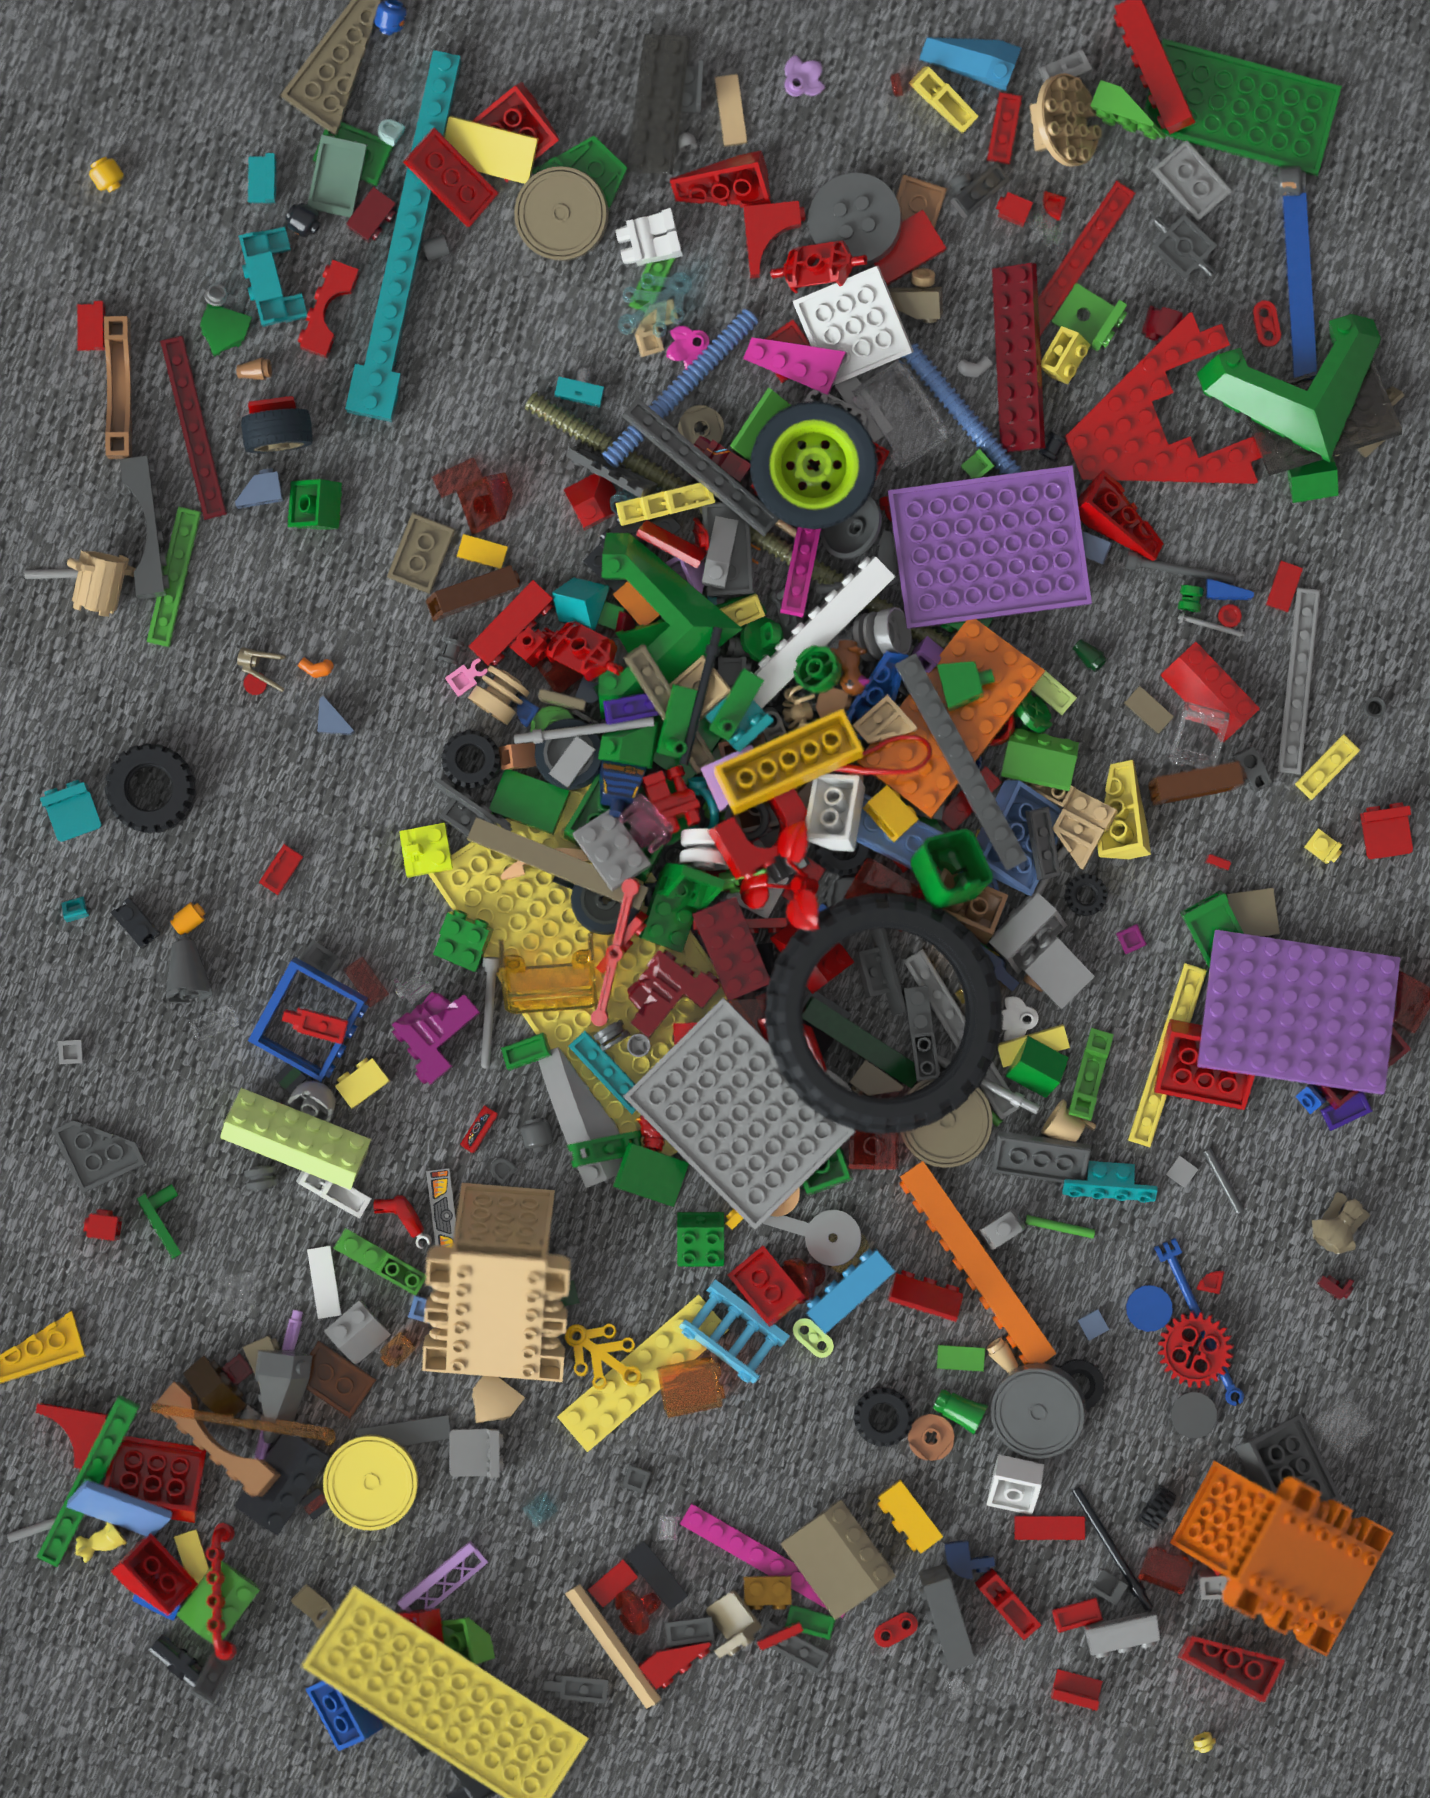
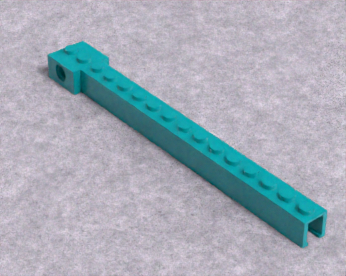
(375, 384)

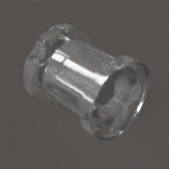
(668, 1527)

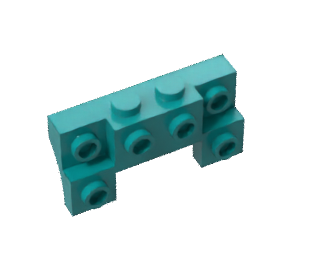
(264, 278)

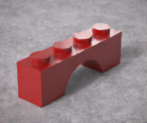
(339, 281)

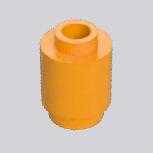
(188, 918)

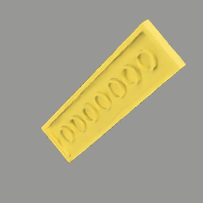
(601, 1411)

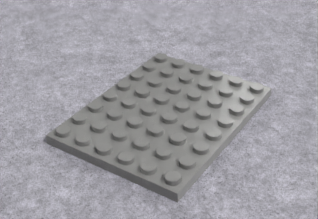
(735, 1114)

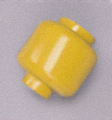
(106, 174)

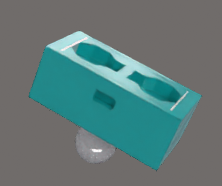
(580, 389)

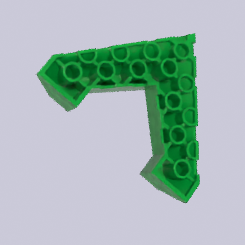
(1309, 417)
(677, 602)

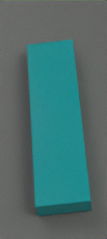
(603, 1067)

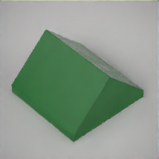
(1313, 481)
(1037, 1067)

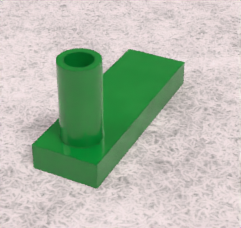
(736, 704)
(676, 721)
(149, 1206)

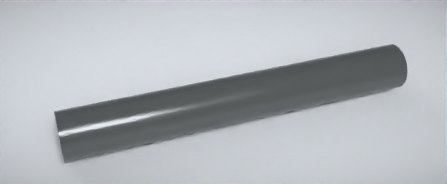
(1223, 1180)

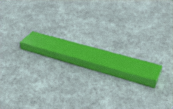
(177, 566)

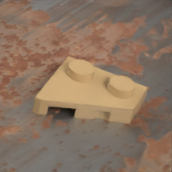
(884, 722)
(1077, 836)

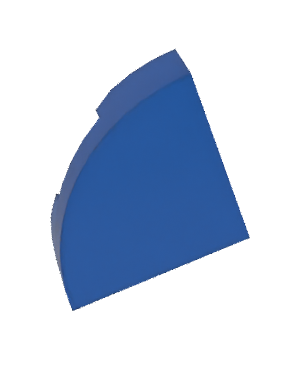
(526, 711)

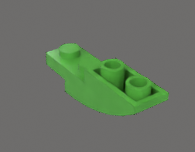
(380, 1261)

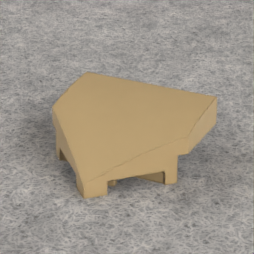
(494, 1399)

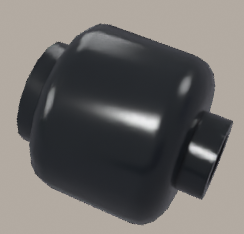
(303, 220)

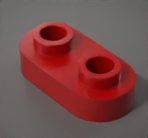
(1266, 324)
(895, 1628)

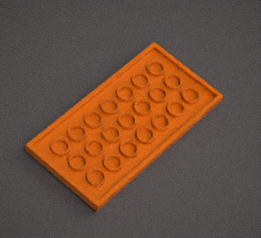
(975, 722)

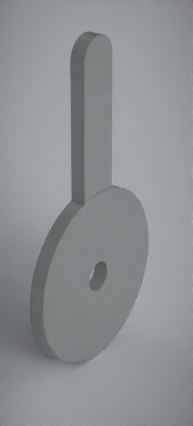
(818, 1232)

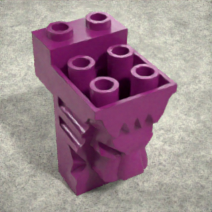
(430, 1028)

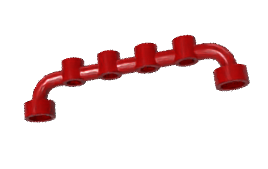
(222, 1533)

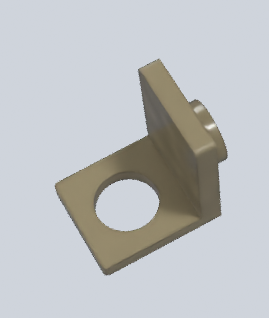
(313, 1605)

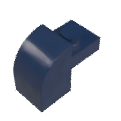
(959, 1559)

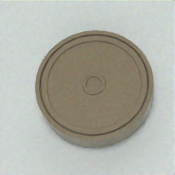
(561, 213)
(956, 1136)

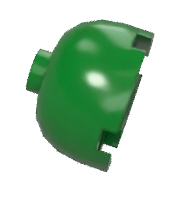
(817, 669)

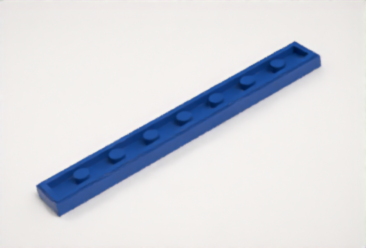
(1299, 284)

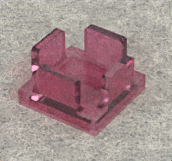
(647, 824)

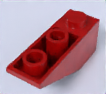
(667, 1662)

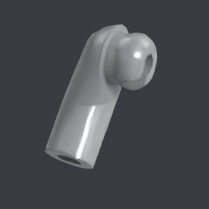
(972, 369)

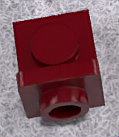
(1331, 1286)

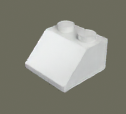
(1015, 1484)

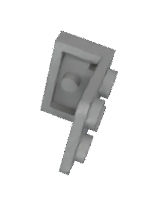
(475, 1452)

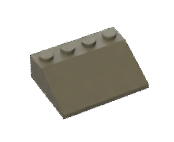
(838, 1559)

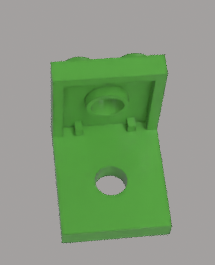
(1102, 319)

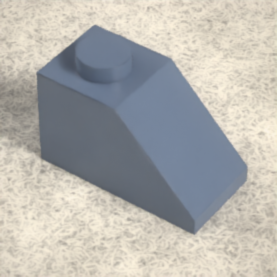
(261, 490)

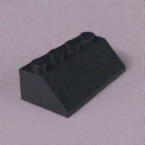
(298, 1464)

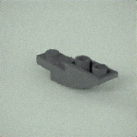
(921, 1033)

